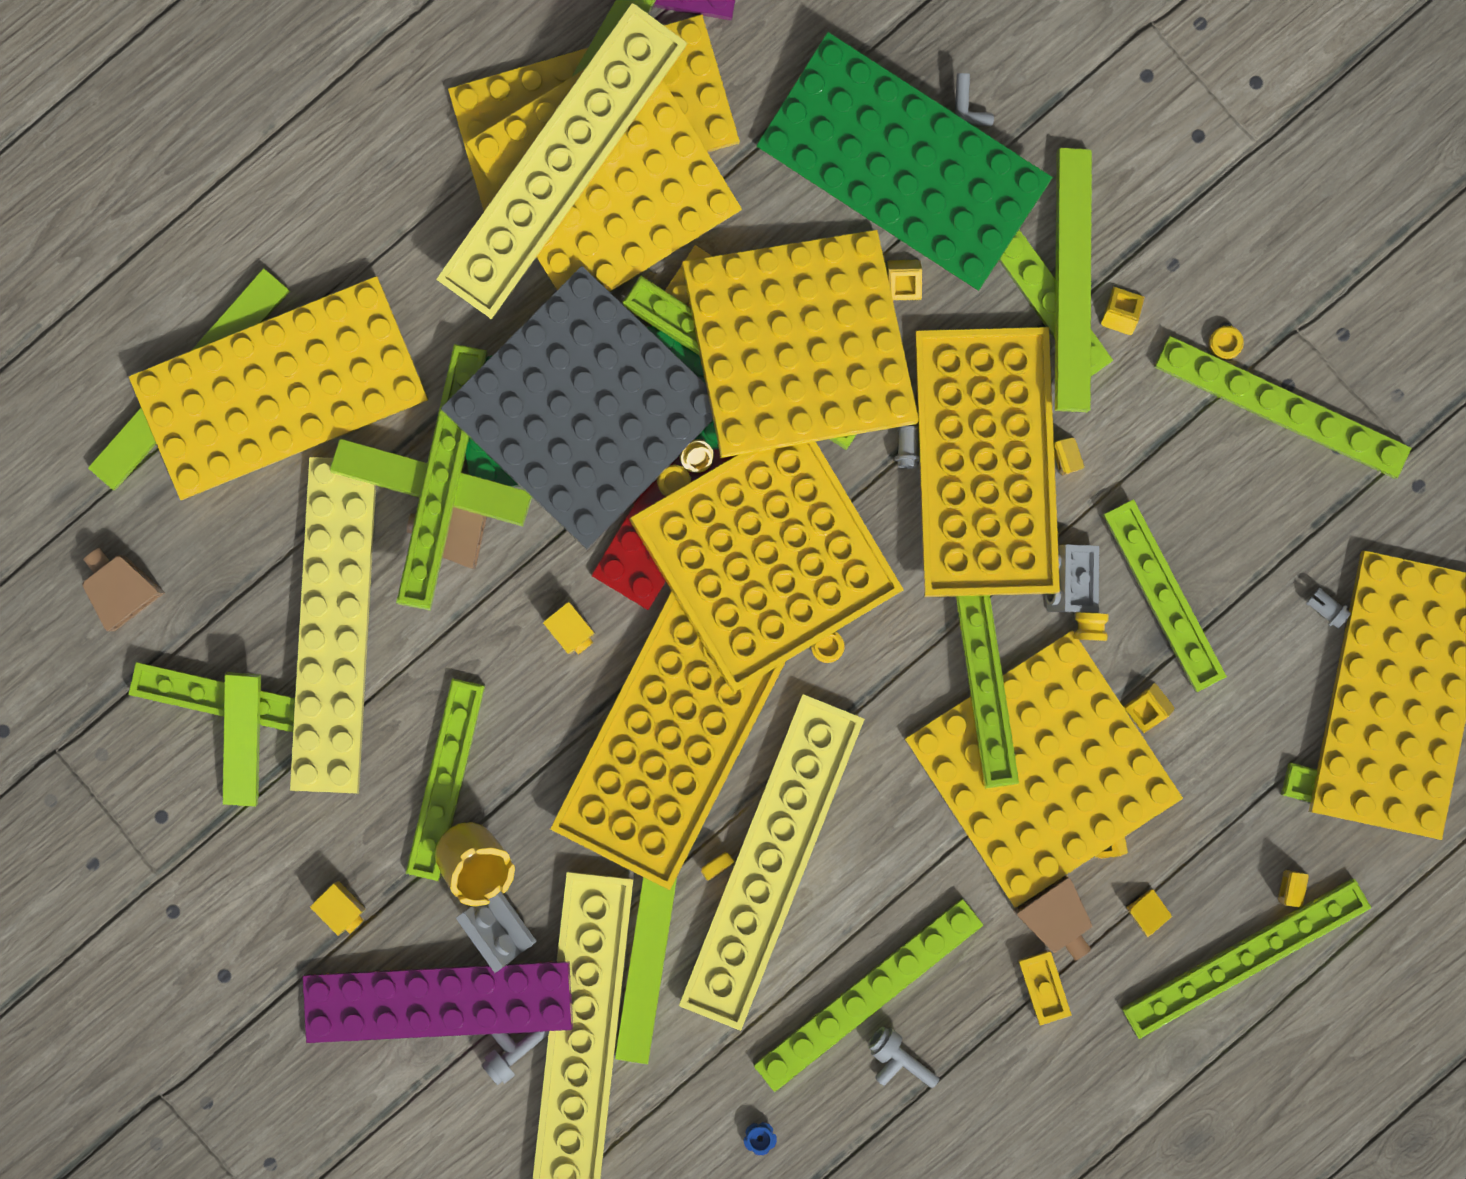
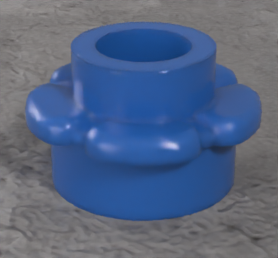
(760, 1147)

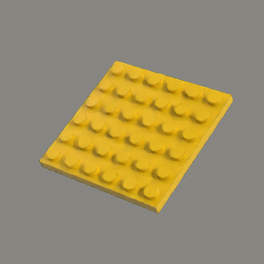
(640, 204)
(799, 343)
(766, 558)
(1078, 767)

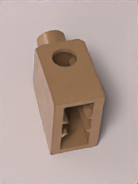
(463, 537)
(118, 589)
(1058, 918)

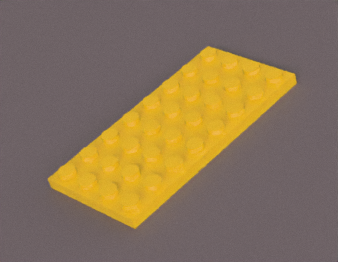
(691, 80)
(278, 388)
(987, 462)
(1397, 699)
(661, 753)

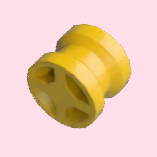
(1091, 626)

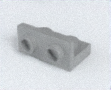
(1077, 580)
(496, 931)

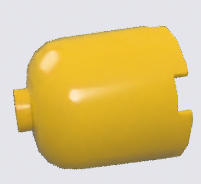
(473, 863)

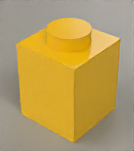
(570, 629)
(339, 909)

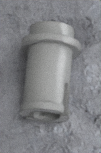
(908, 447)
(1331, 609)

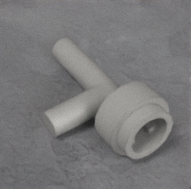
(962, 104)
(886, 1045)
(497, 1066)

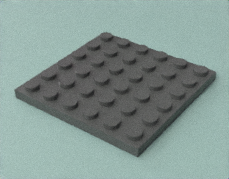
(582, 407)

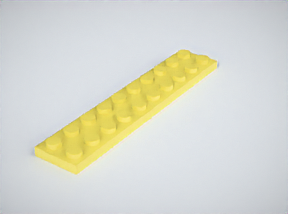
(562, 161)
(332, 632)
(771, 862)
(583, 1058)

